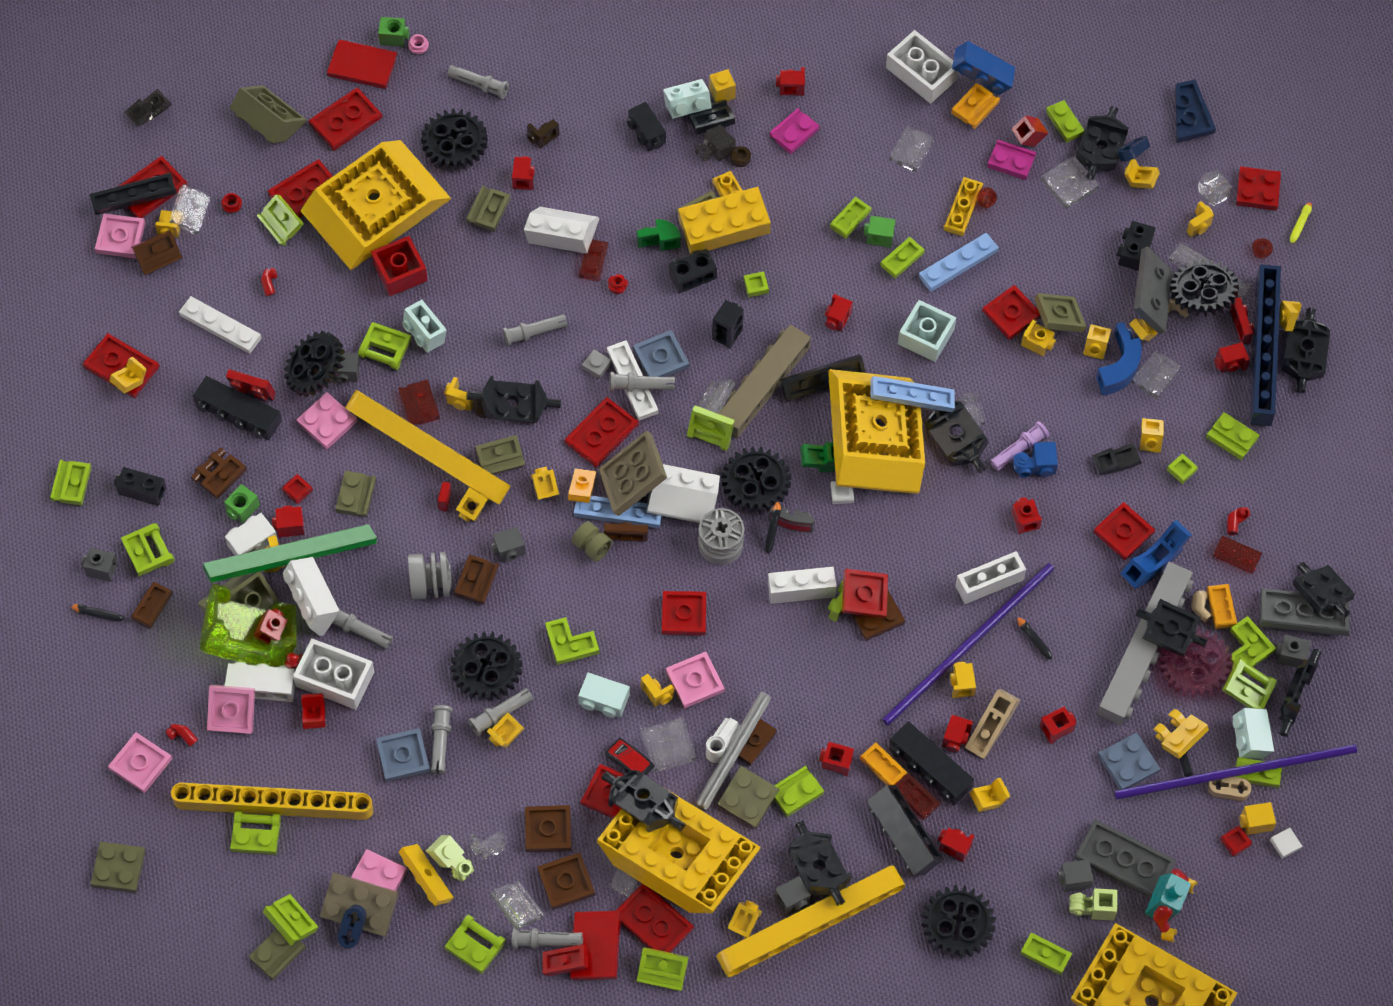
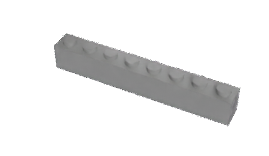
(1141, 653)

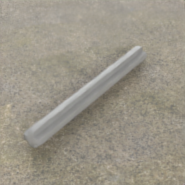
(733, 751)

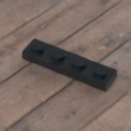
(132, 193)
(818, 378)

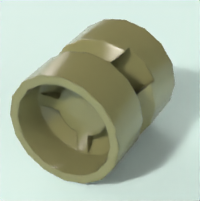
(589, 539)

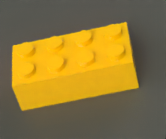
(724, 220)

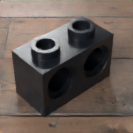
(694, 274)
(727, 323)

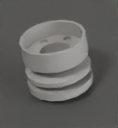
(721, 536)
(429, 575)

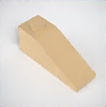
(992, 723)

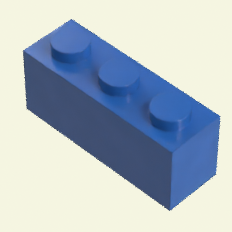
(983, 67)

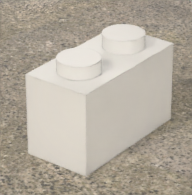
(250, 536)

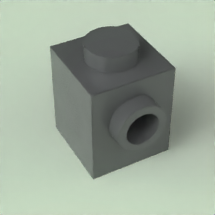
(350, 368)
(508, 544)
(100, 564)
(1292, 651)
(1075, 875)
(793, 896)

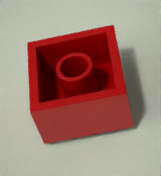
(399, 266)

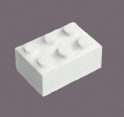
(922, 66)
(334, 673)

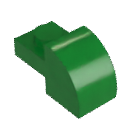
(663, 233)
(818, 456)

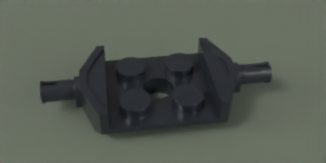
(1103, 131)
(1303, 363)
(529, 397)
(966, 446)
(1302, 676)
(654, 811)
(816, 849)

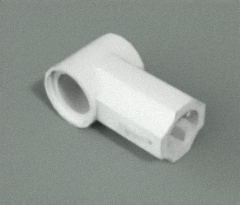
(721, 739)

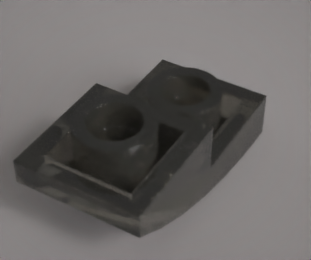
(148, 109)

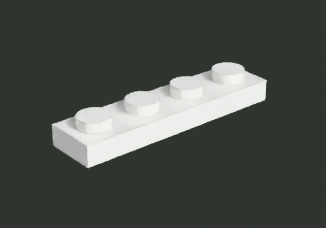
(220, 325)
(624, 362)

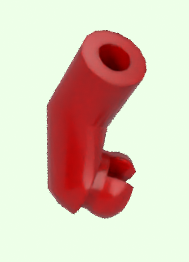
(266, 281)
(1235, 518)

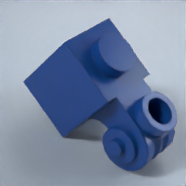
(1042, 462)

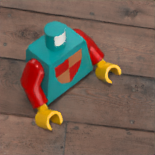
(1168, 900)

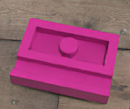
(794, 131)
(1011, 159)

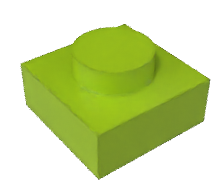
(756, 284)
(1182, 468)

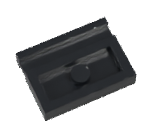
(710, 118)

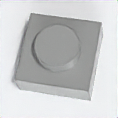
(596, 364)

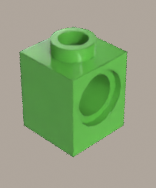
(386, 29)
(880, 231)
(245, 496)

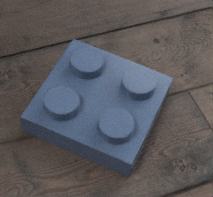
(661, 355)
(402, 755)
(1129, 762)

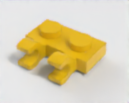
(1184, 736)

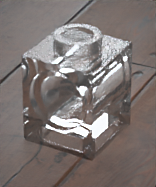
(1214, 187)

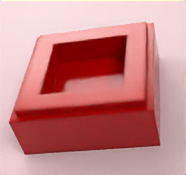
(297, 489)
(444, 496)
(1236, 841)

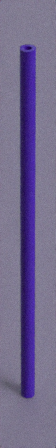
(962, 649)
(1236, 771)

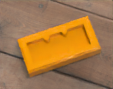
(582, 485)
(1221, 606)
(883, 765)

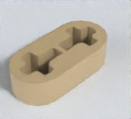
(1229, 788)

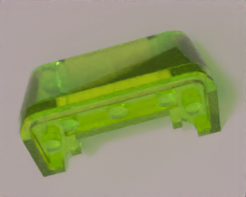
(230, 630)

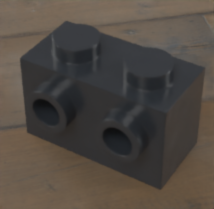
(1135, 238)

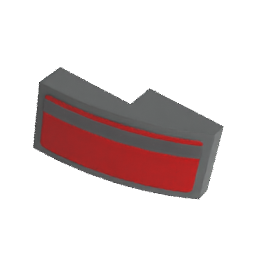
(798, 521)

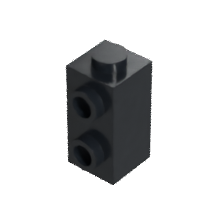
(647, 126)
(140, 486)

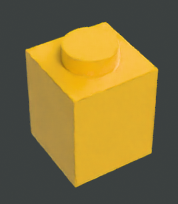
(722, 86)
(1257, 818)

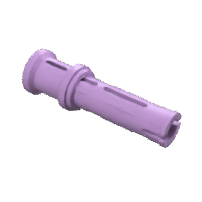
(1025, 442)

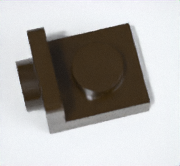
(544, 134)

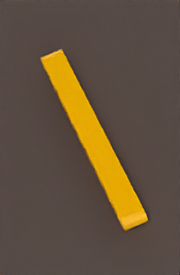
(428, 447)
(264, 794)
(810, 921)

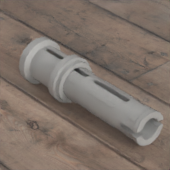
(487, 83)
(524, 331)
(632, 382)
(351, 624)
(492, 716)
(440, 729)
(535, 938)

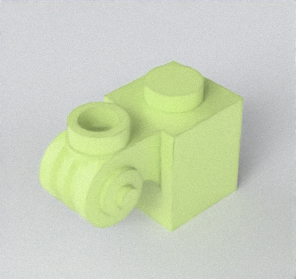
(449, 854)
(1100, 906)

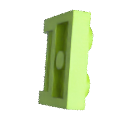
(385, 339)
(710, 427)
(141, 553)
(1244, 689)
(255, 840)
(472, 951)

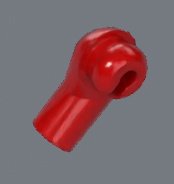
(293, 660)
(181, 731)

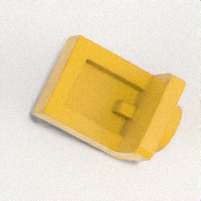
(1141, 176)
(1202, 221)
(1289, 314)
(129, 377)
(457, 397)
(505, 731)
(990, 796)

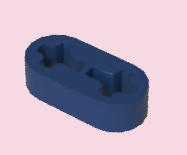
(1133, 148)
(356, 928)

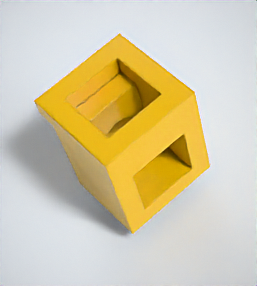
(1038, 338)
(471, 496)
(963, 680)

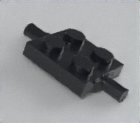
(1323, 589)
(1171, 627)

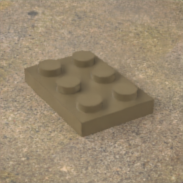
(375, 899)

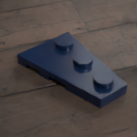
(1191, 112)

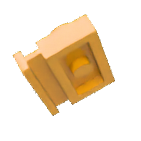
(975, 105)

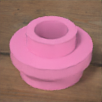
(415, 40)

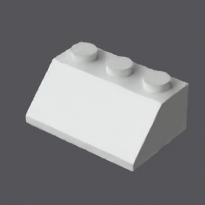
(560, 229)
(684, 494)
(311, 594)

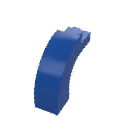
(1120, 374)
(1153, 561)

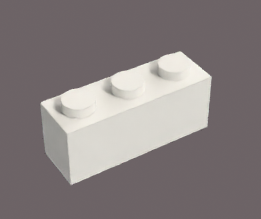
(990, 577)
(801, 585)
(269, 682)

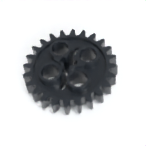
(454, 139)
(1195, 280)
(323, 359)
(737, 485)
(504, 673)
(979, 925)

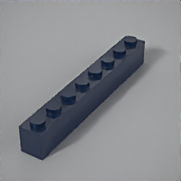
(1265, 345)

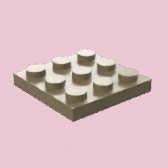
(632, 473)

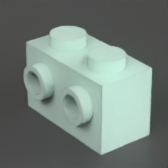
(687, 98)
(424, 326)
(603, 695)
(1253, 733)

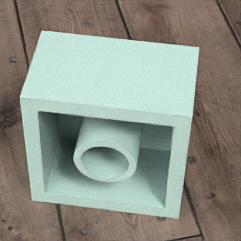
(926, 330)

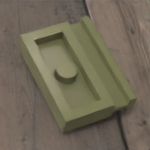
(488, 208)
(500, 455)
(355, 494)
(276, 954)

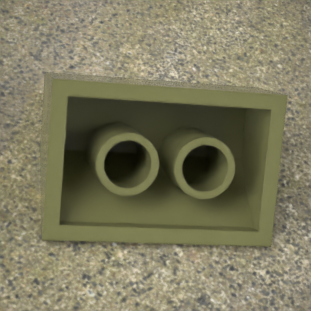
(267, 113)
(248, 590)

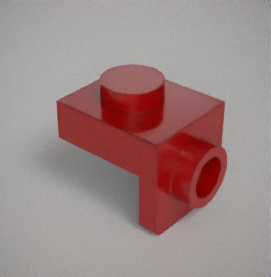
(313, 711)

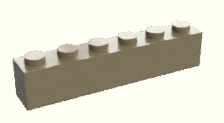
(765, 378)

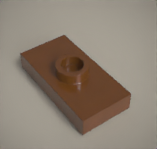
(626, 532)
(151, 605)
(757, 742)

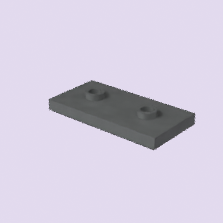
(1153, 290)
(1294, 612)
(1124, 858)

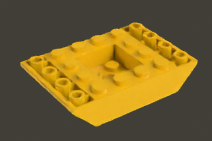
(359, 225)
(868, 453)
(709, 861)
(1135, 969)

